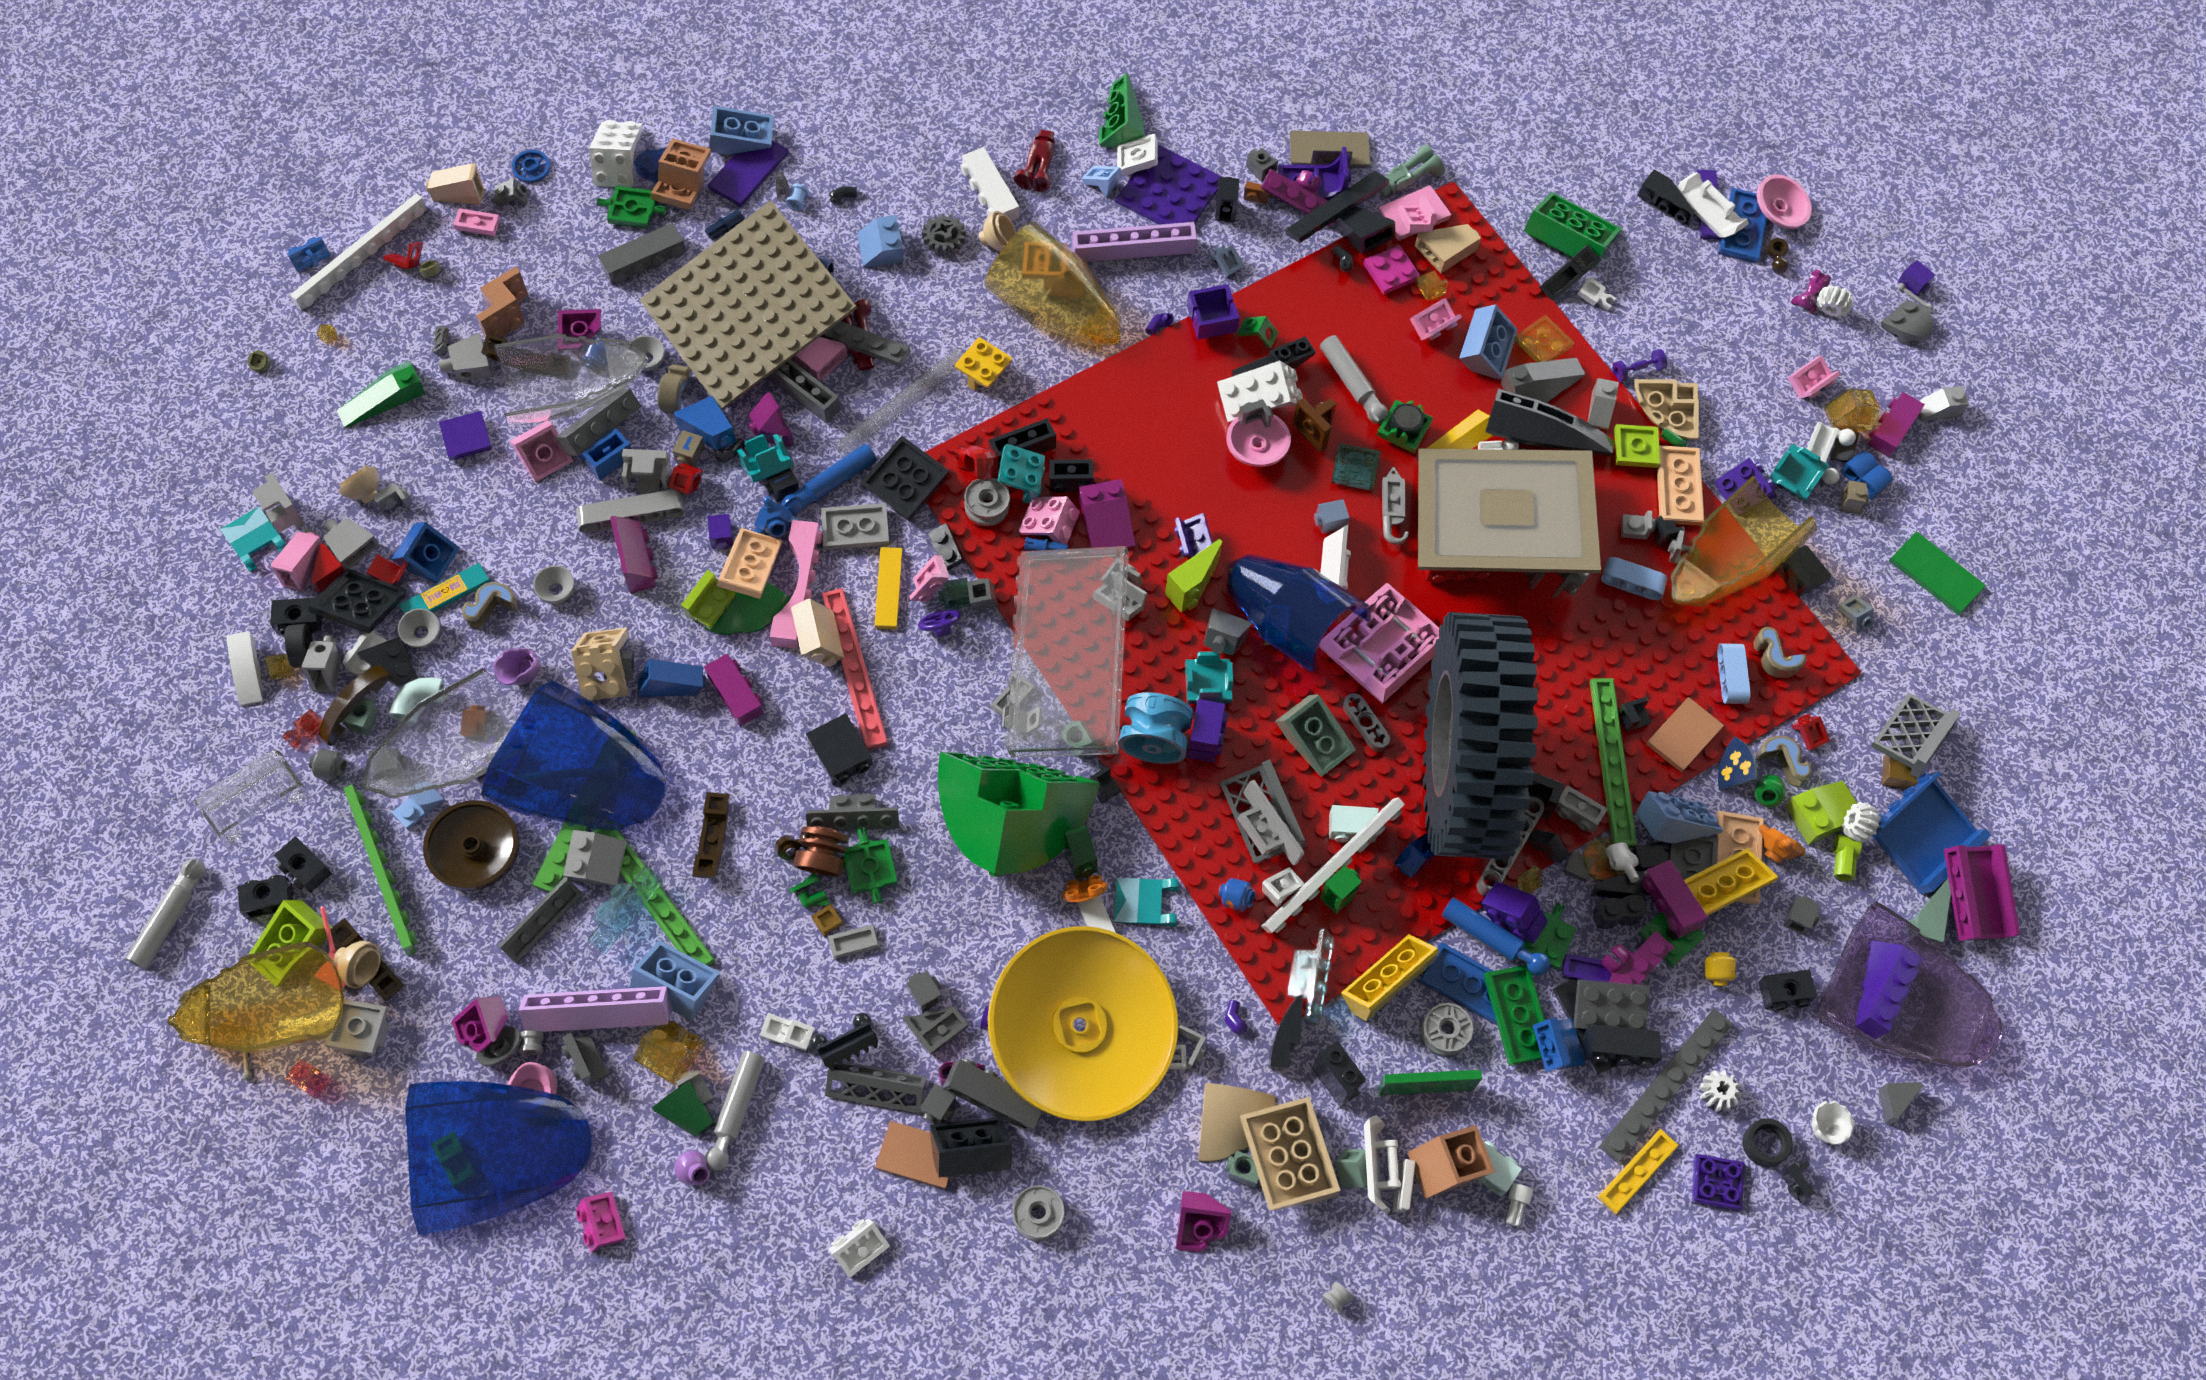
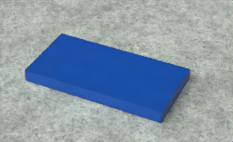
(1748, 241)
(1460, 981)

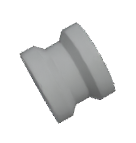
(531, 1043)
(1337, 1297)

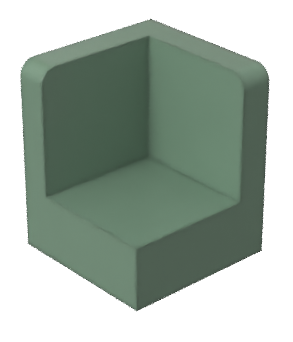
(1352, 1168)

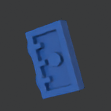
(1558, 1044)

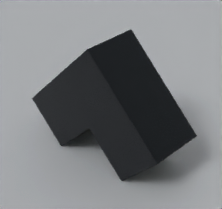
(1549, 844)

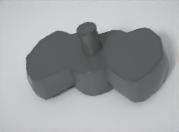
(440, 340)

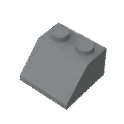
(594, 858)

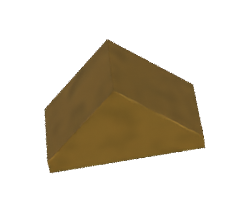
(1897, 774)

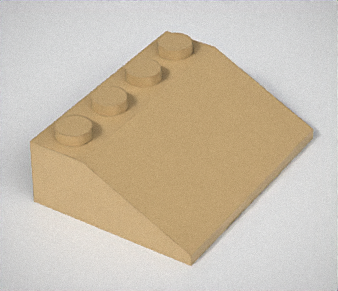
(1290, 1155)

